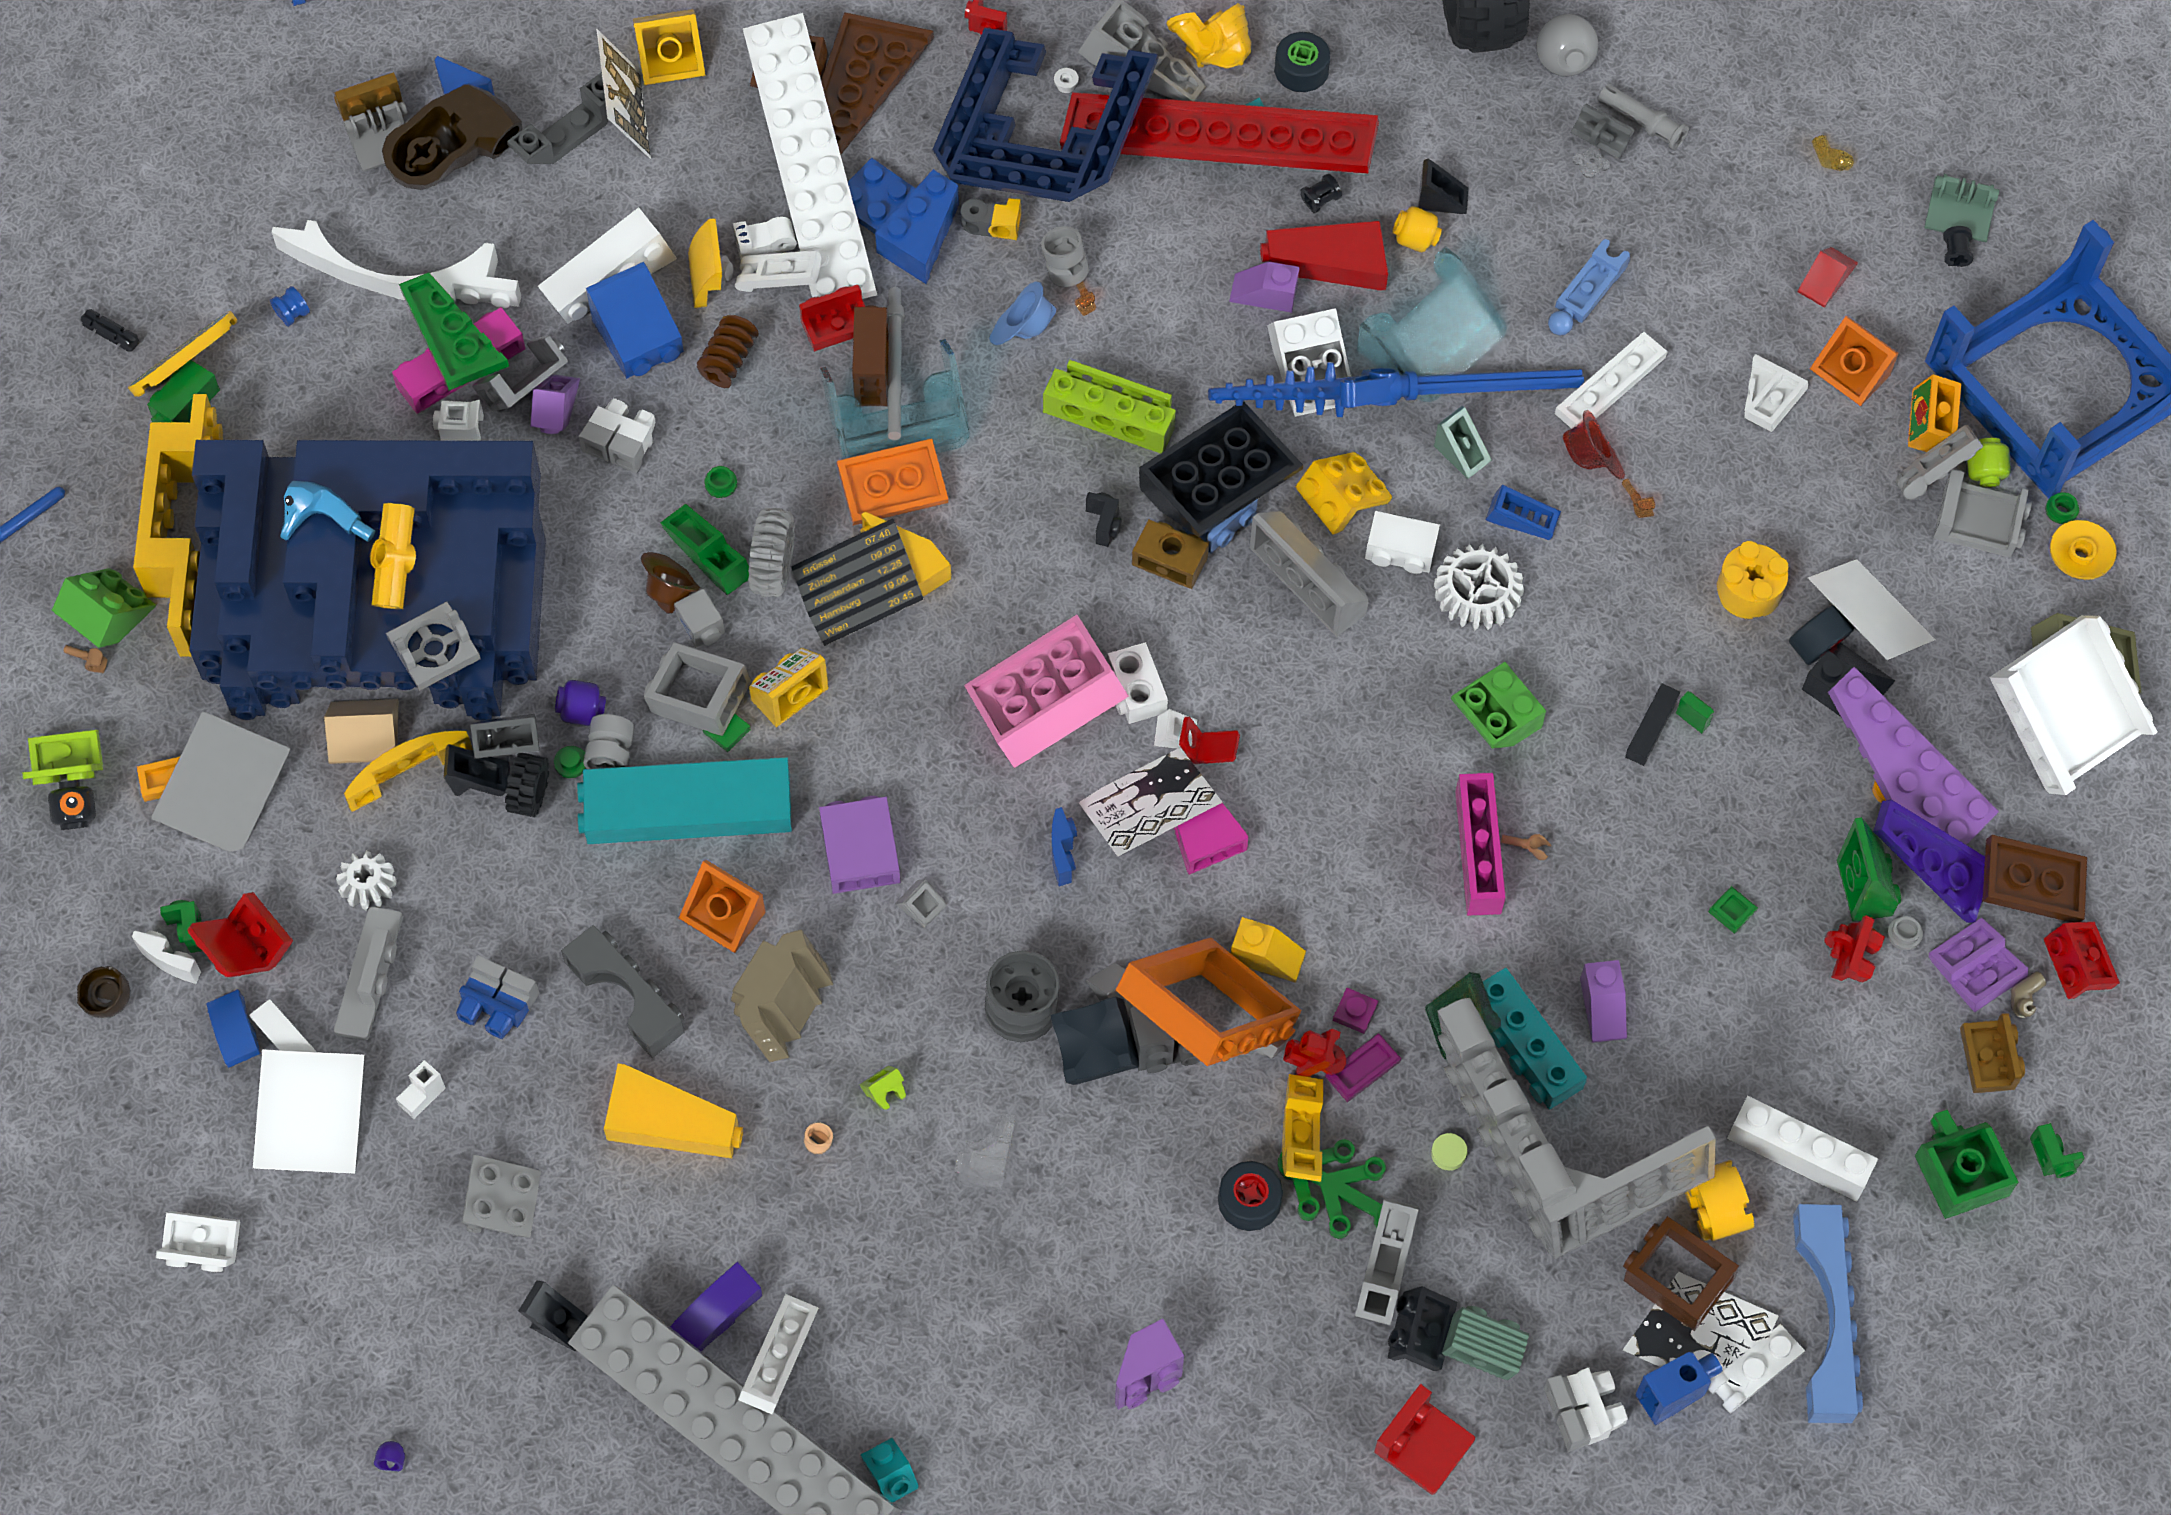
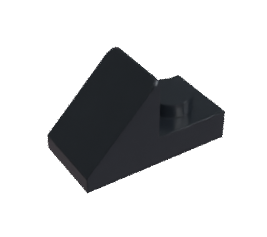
(481, 774)
(552, 1314)

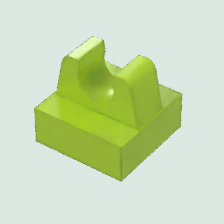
(883, 1082)

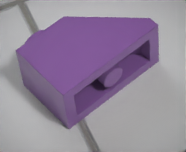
(1266, 286)
(553, 403)
(1604, 1000)

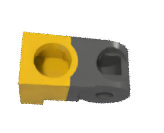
(992, 219)

